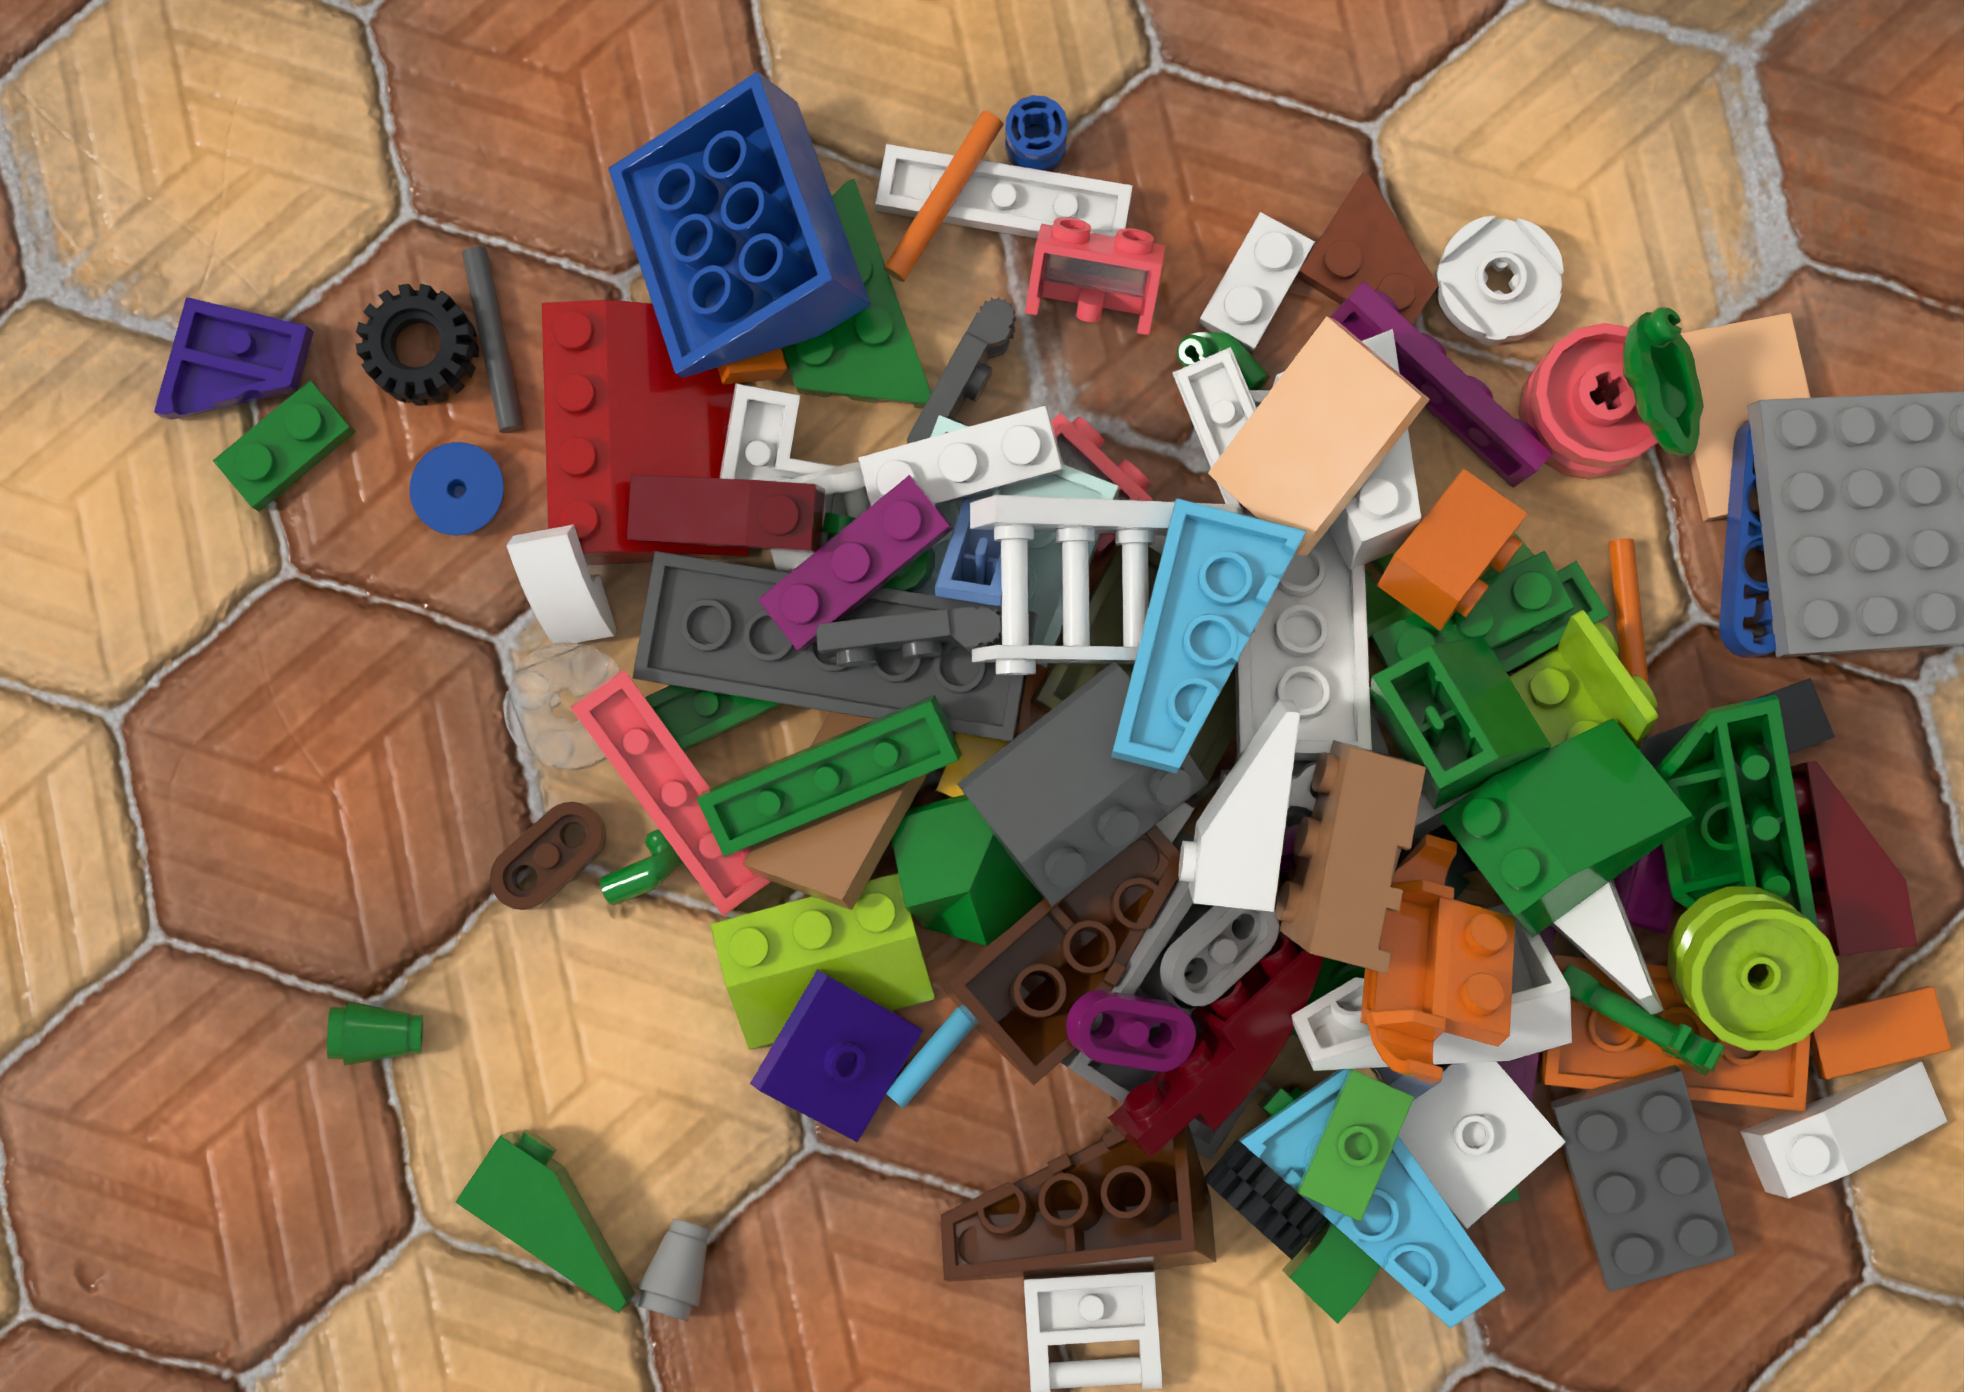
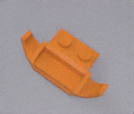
(1444, 969)

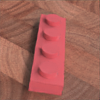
(664, 785)

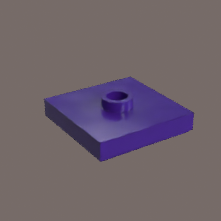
(836, 1056)

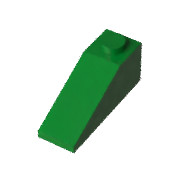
(541, 1210)

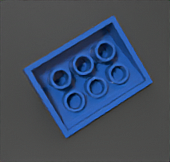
(737, 231)

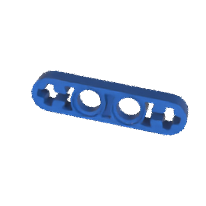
(1743, 534)

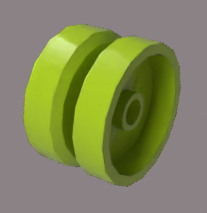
(1752, 968)

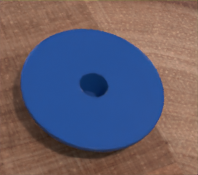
(456, 488)

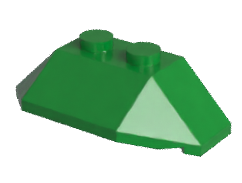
(1741, 791)

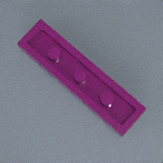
(1455, 399)

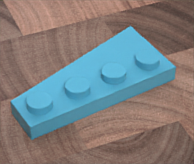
(1201, 613)

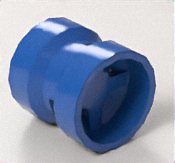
(1032, 145)

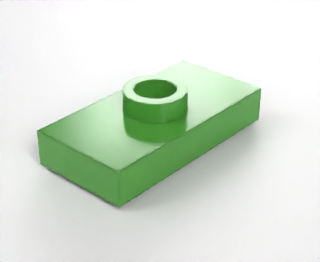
(1355, 1144)

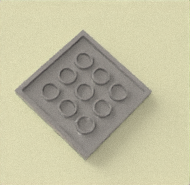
(1862, 520)

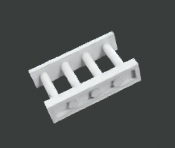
(1075, 527)

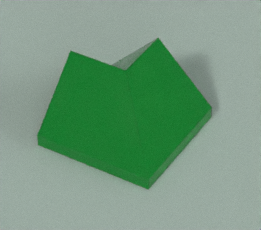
(959, 873)

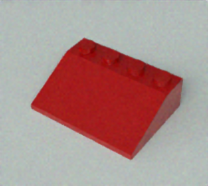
(622, 414)

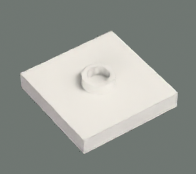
(1476, 1137)

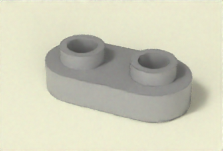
(1218, 953)

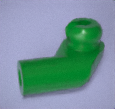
(1204, 344)
(643, 874)

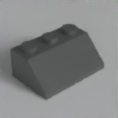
(1063, 798)

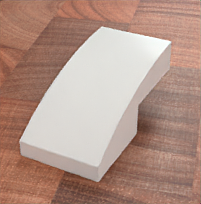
(559, 585)

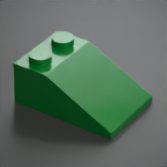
(1566, 822)

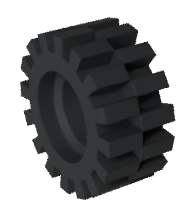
(398, 313)
(1264, 1199)

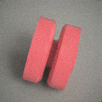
(1558, 405)

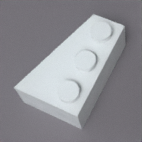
(1388, 502)

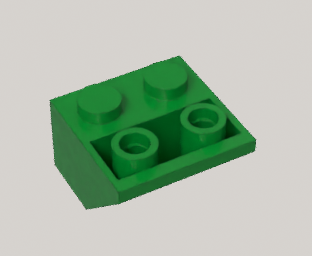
(1455, 716)

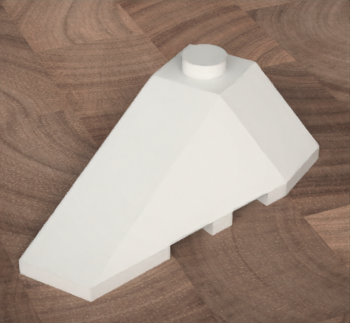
(1539, 1017)

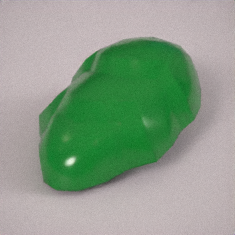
(1664, 380)

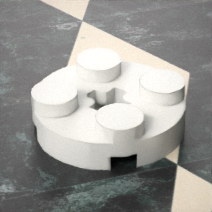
(1500, 244)

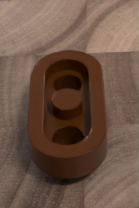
(548, 855)

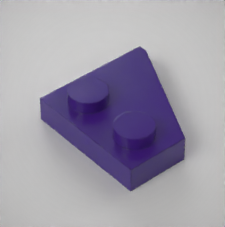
(229, 359)

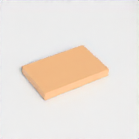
(1734, 370)
(1318, 434)

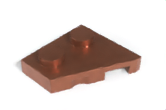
(1370, 247)

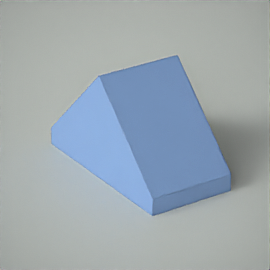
(971, 564)

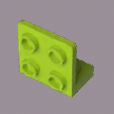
(1585, 686)

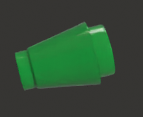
(372, 1033)

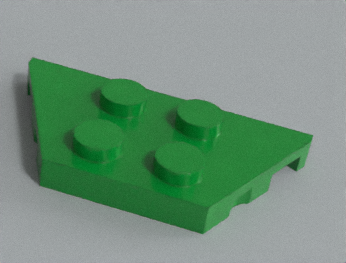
(872, 351)

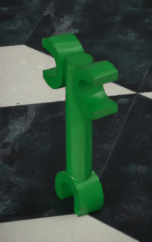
(1675, 1040)

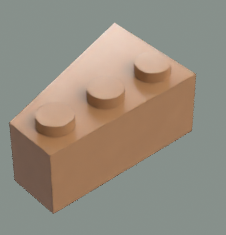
(1350, 855)

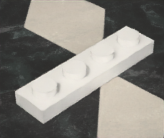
(1001, 194)

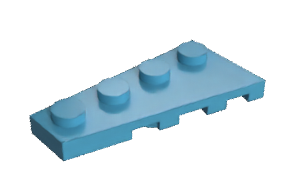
(1406, 1220)

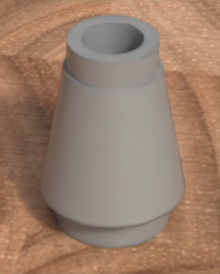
(676, 1271)

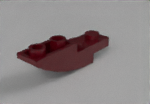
(1231, 1055)

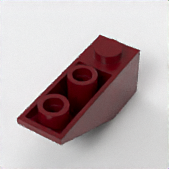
(1853, 882)

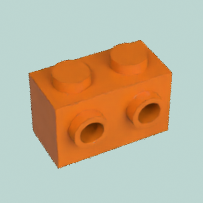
(1453, 549)

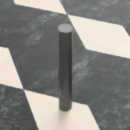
(492, 340)

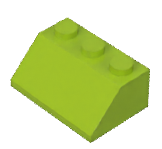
(777, 950)

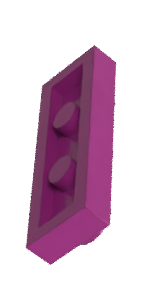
(856, 563)

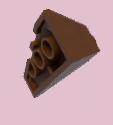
(1057, 953)
(1087, 1215)

